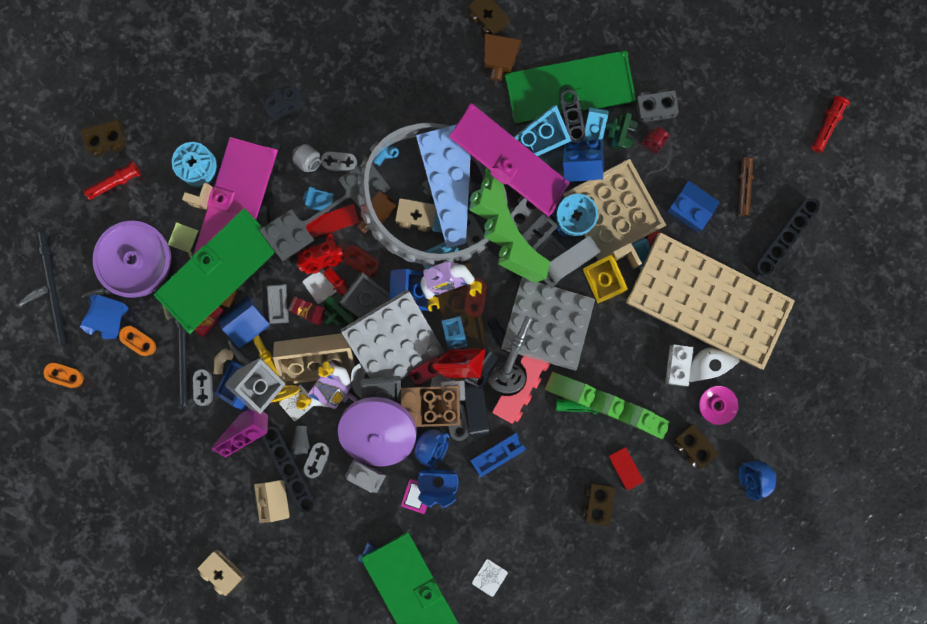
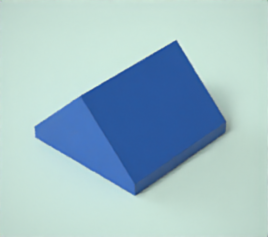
(243, 322)

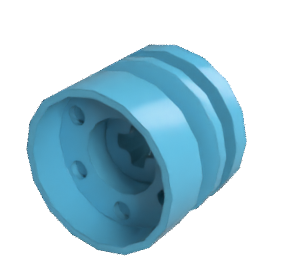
(203, 171)
(581, 204)

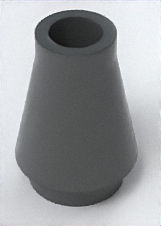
(300, 441)

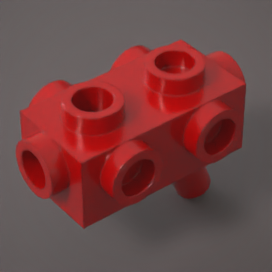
(320, 256)

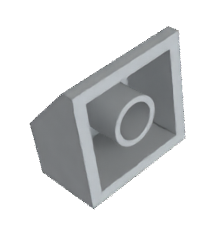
(255, 385)

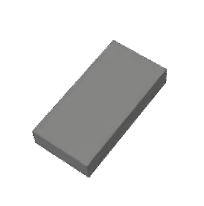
(277, 304)

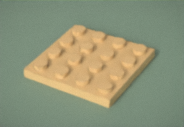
(623, 208)

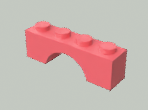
(509, 406)

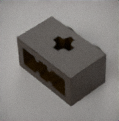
(494, 26)

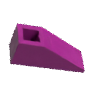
(241, 432)

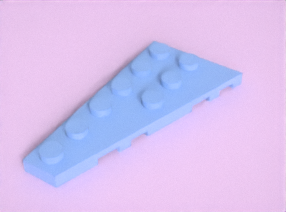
(448, 177)

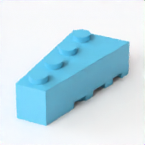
(544, 132)

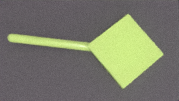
(183, 238)

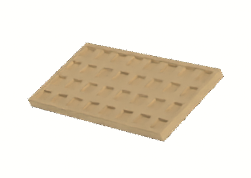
(710, 301)

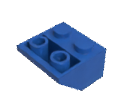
(583, 160)

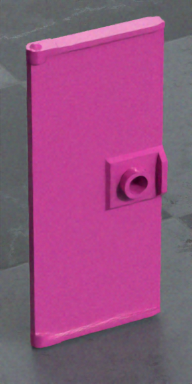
(509, 160)
(238, 186)

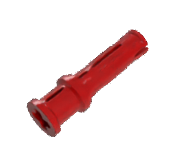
(833, 116)
(120, 176)

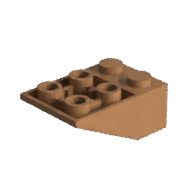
(432, 405)

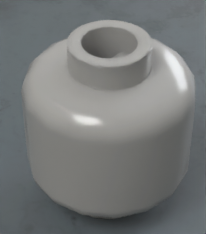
(306, 158)

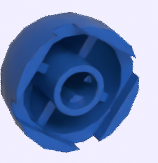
(431, 447)
(757, 478)

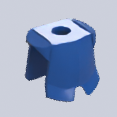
(103, 316)
(441, 495)

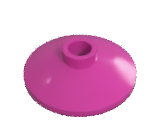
(728, 405)

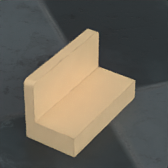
(199, 202)
(629, 252)
(271, 501)

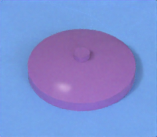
(131, 259)
(377, 431)

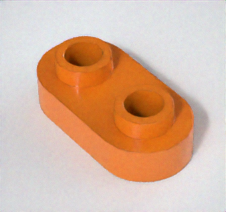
(138, 341)
(64, 375)

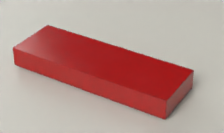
(333, 221)

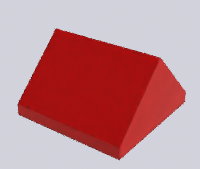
(461, 363)

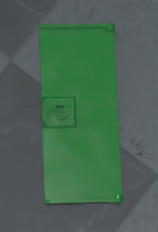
(597, 81)
(215, 271)
(407, 583)

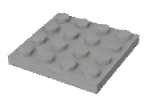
(557, 323)
(392, 338)

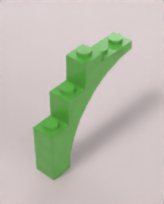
(500, 228)
(607, 404)

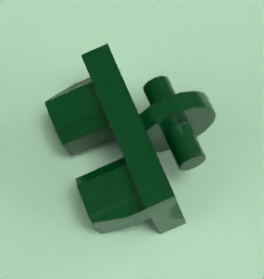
(619, 129)
(336, 313)

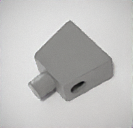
(364, 476)

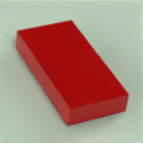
(626, 468)

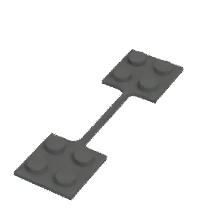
(290, 234)

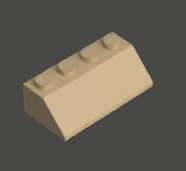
(299, 358)

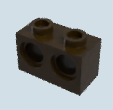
(104, 133)
(698, 442)
(604, 504)

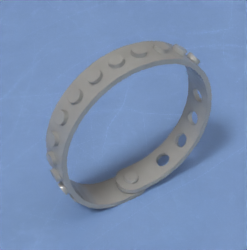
(379, 231)

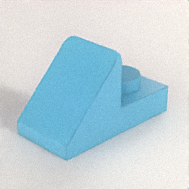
(595, 124)

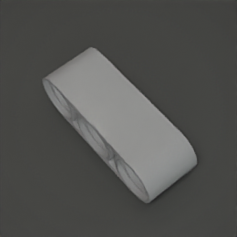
(573, 259)

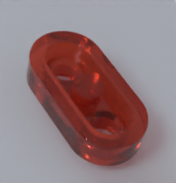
(361, 260)
(478, 299)

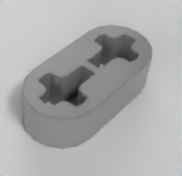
(336, 156)
(197, 387)
(313, 457)

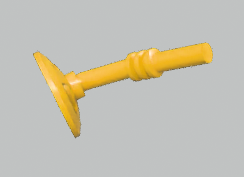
(267, 358)

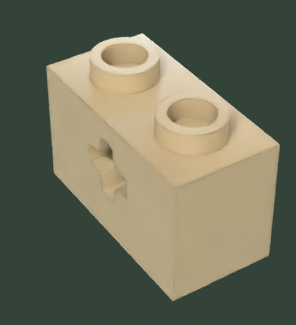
(407, 208)
(230, 577)

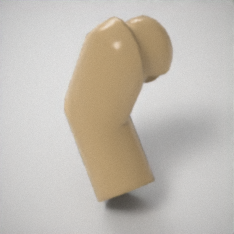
(220, 359)

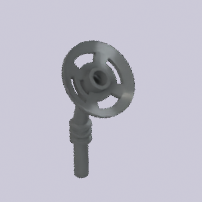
(506, 366)

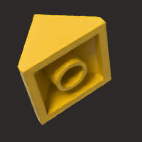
(605, 279)

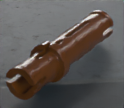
(747, 163)

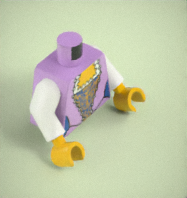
(445, 278)
(329, 389)

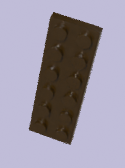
(453, 305)

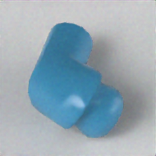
(388, 152)

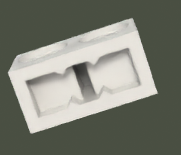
(679, 365)

